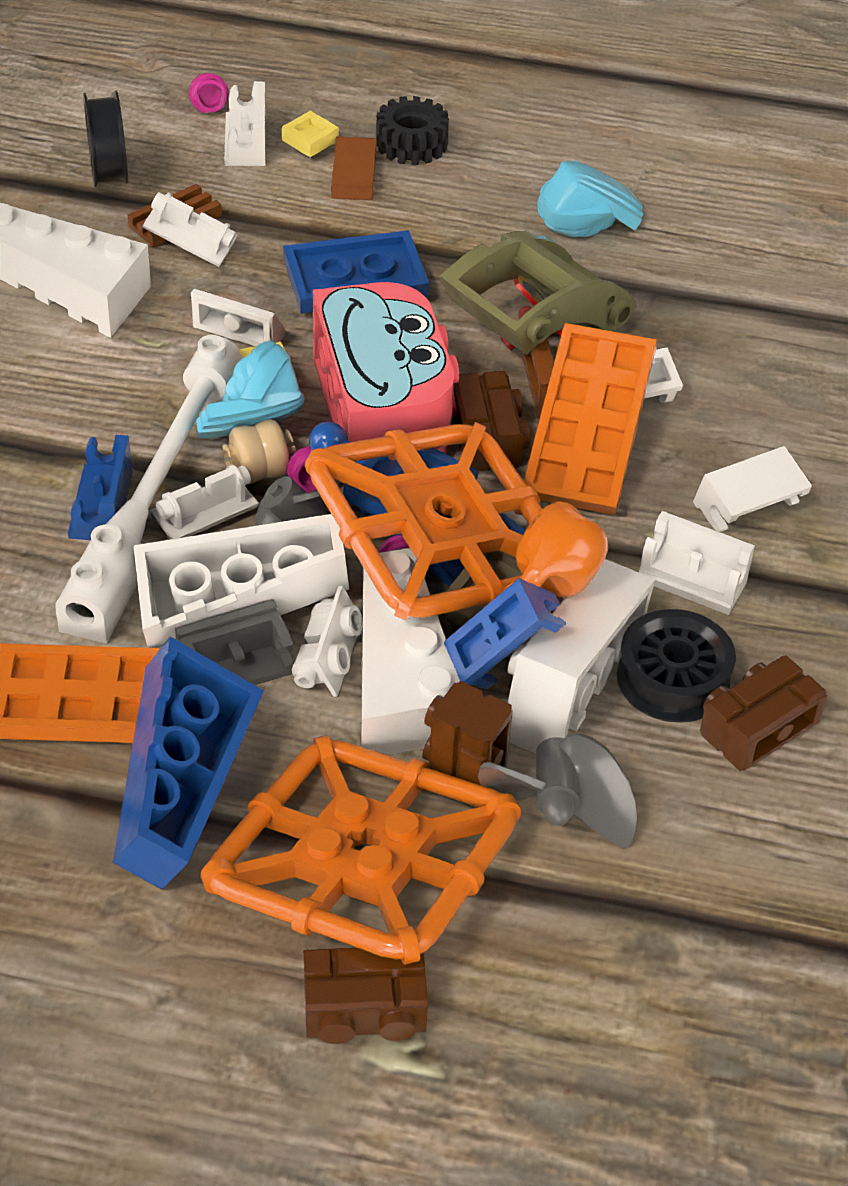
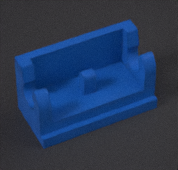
(101, 488)
(500, 630)

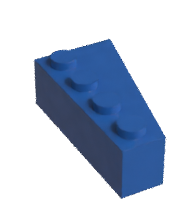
(180, 755)

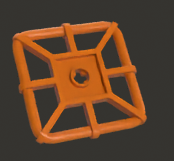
(411, 511)
(377, 872)

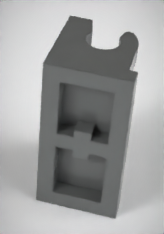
(244, 641)

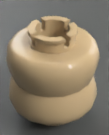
(260, 449)

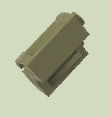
(572, 290)

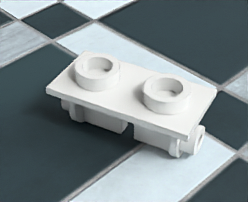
(189, 230)
(198, 508)
(330, 643)

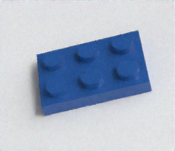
(353, 262)

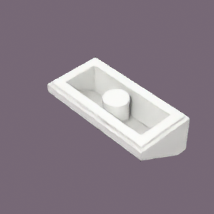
(234, 319)

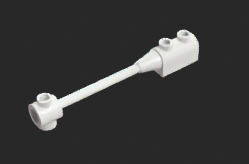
(107, 569)

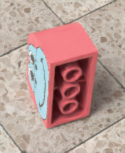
(382, 360)

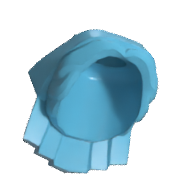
(585, 201)
(258, 390)

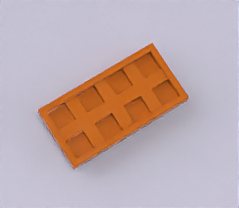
(590, 418)
(71, 691)

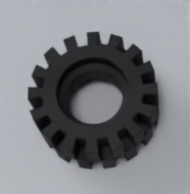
(412, 130)

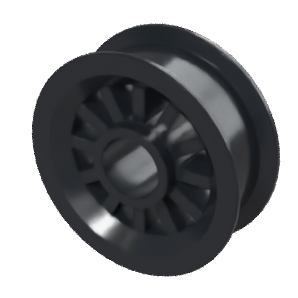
(105, 138)
(674, 664)

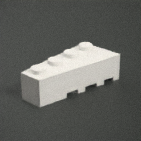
(73, 265)
(236, 569)
(401, 666)
(565, 667)

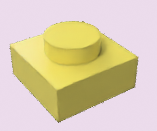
(310, 133)

